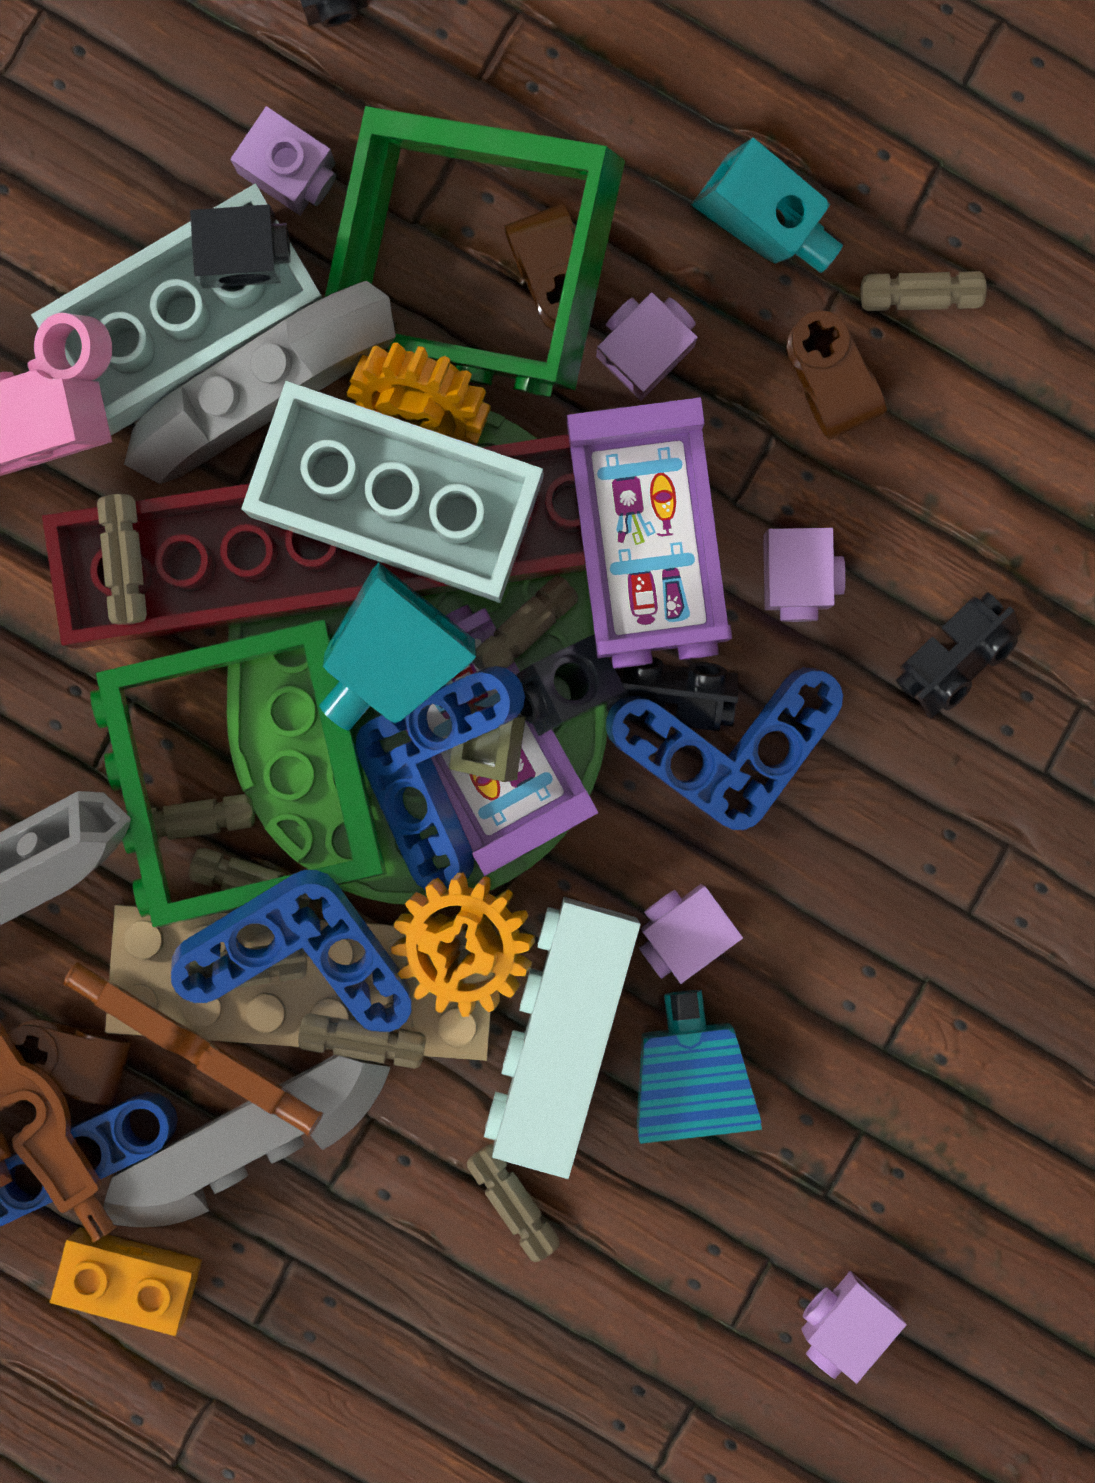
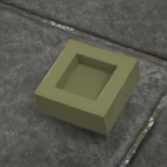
(493, 753)

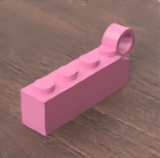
(55, 405)

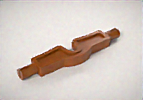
(193, 1047)
(48, 1143)

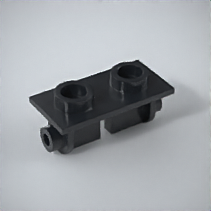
(980, 640)
(702, 692)

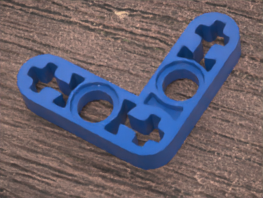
(413, 767)
(720, 771)
(292, 931)

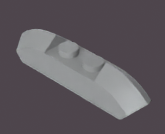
(246, 386)
(56, 849)
(171, 1181)

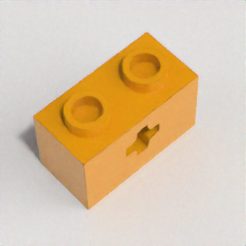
(126, 1281)

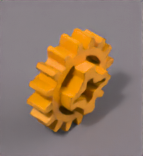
(420, 392)
(487, 949)

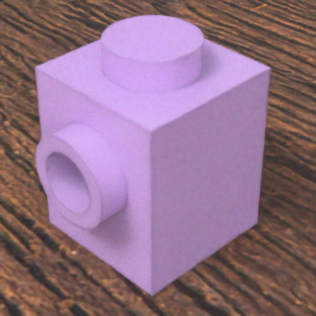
(285, 162)
(646, 342)
(801, 572)
(686, 933)
(849, 1328)

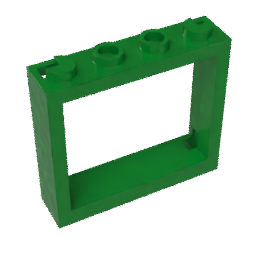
(367, 203)
(126, 773)

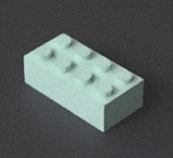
(169, 325)
(392, 491)
(565, 1036)

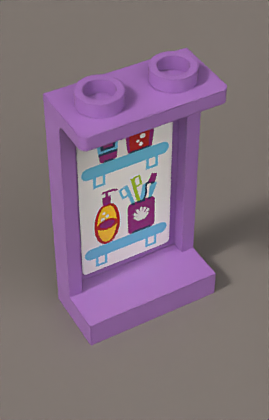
(648, 531)
(518, 814)

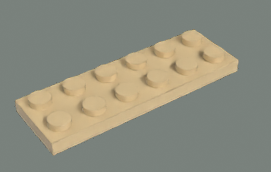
(275, 1010)

